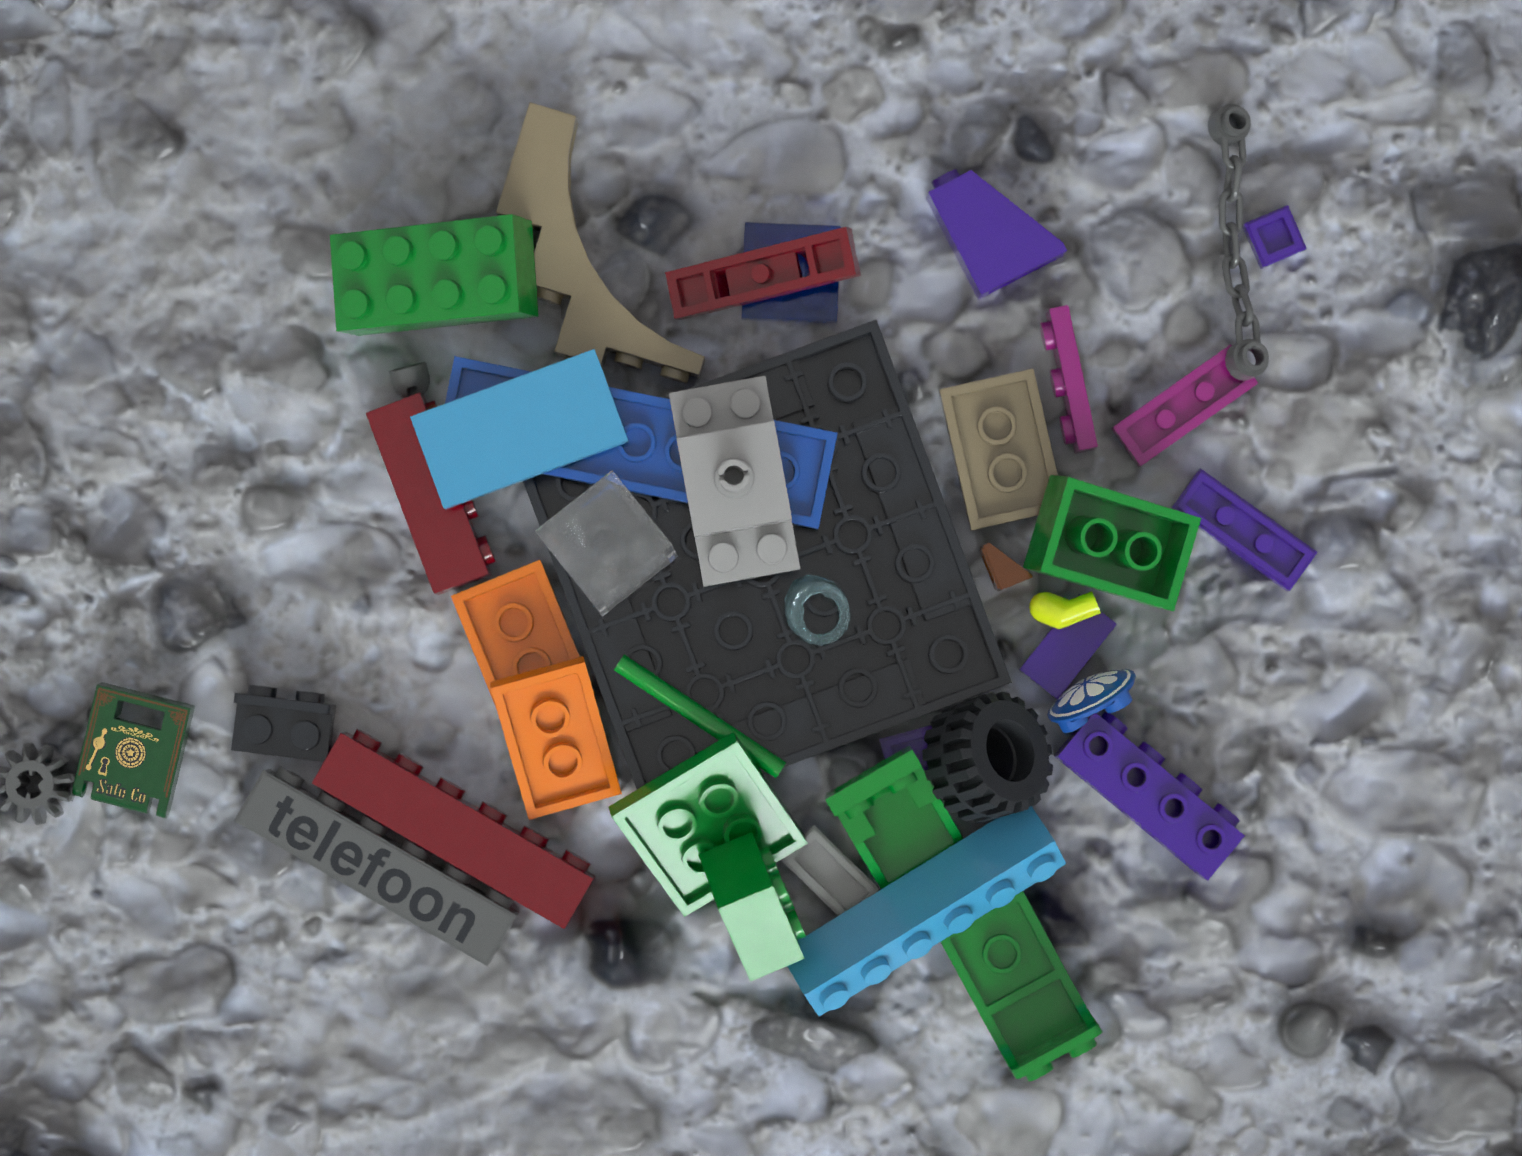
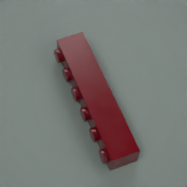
(454, 828)

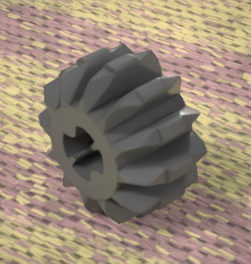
(51, 785)

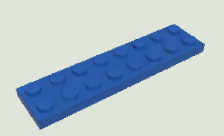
(652, 458)

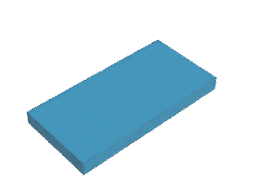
(519, 429)

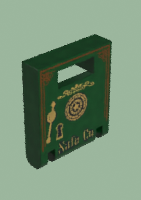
(130, 759)

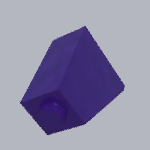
(989, 232)

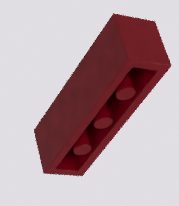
(442, 537)

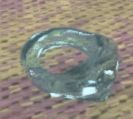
(799, 592)

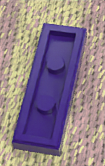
(1245, 530)

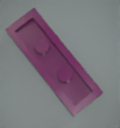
(1068, 380)
(1180, 409)

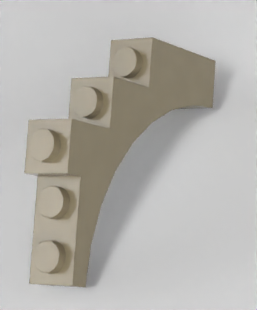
(541, 192)

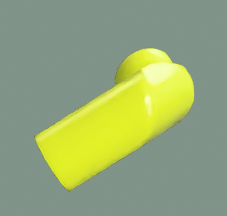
(1062, 612)

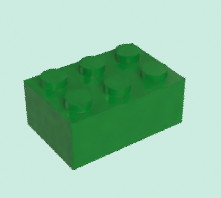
(1112, 542)

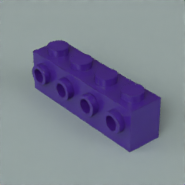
(1150, 795)

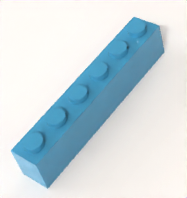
(924, 908)

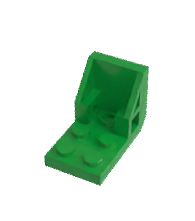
(893, 816)

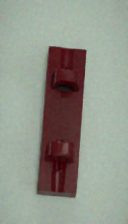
(762, 273)

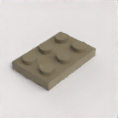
(999, 447)

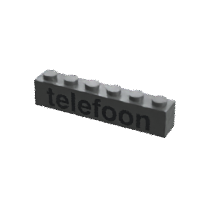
(376, 865)

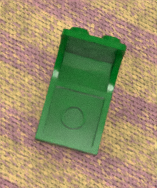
(1021, 989)

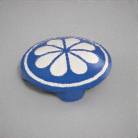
(1090, 695)

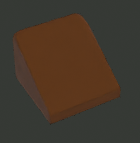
(1001, 568)

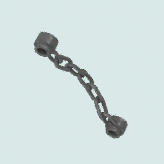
(1226, 136)

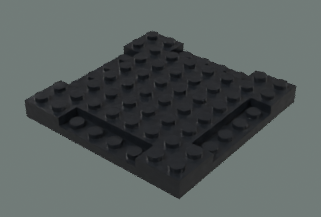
(881, 537)

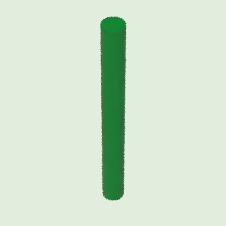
(696, 713)

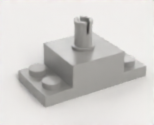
(734, 481)

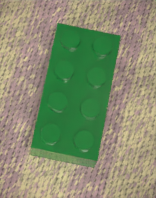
(434, 275)

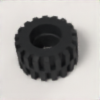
(987, 757)

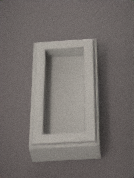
(829, 873)

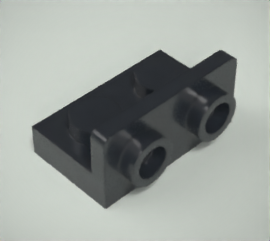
(283, 725)

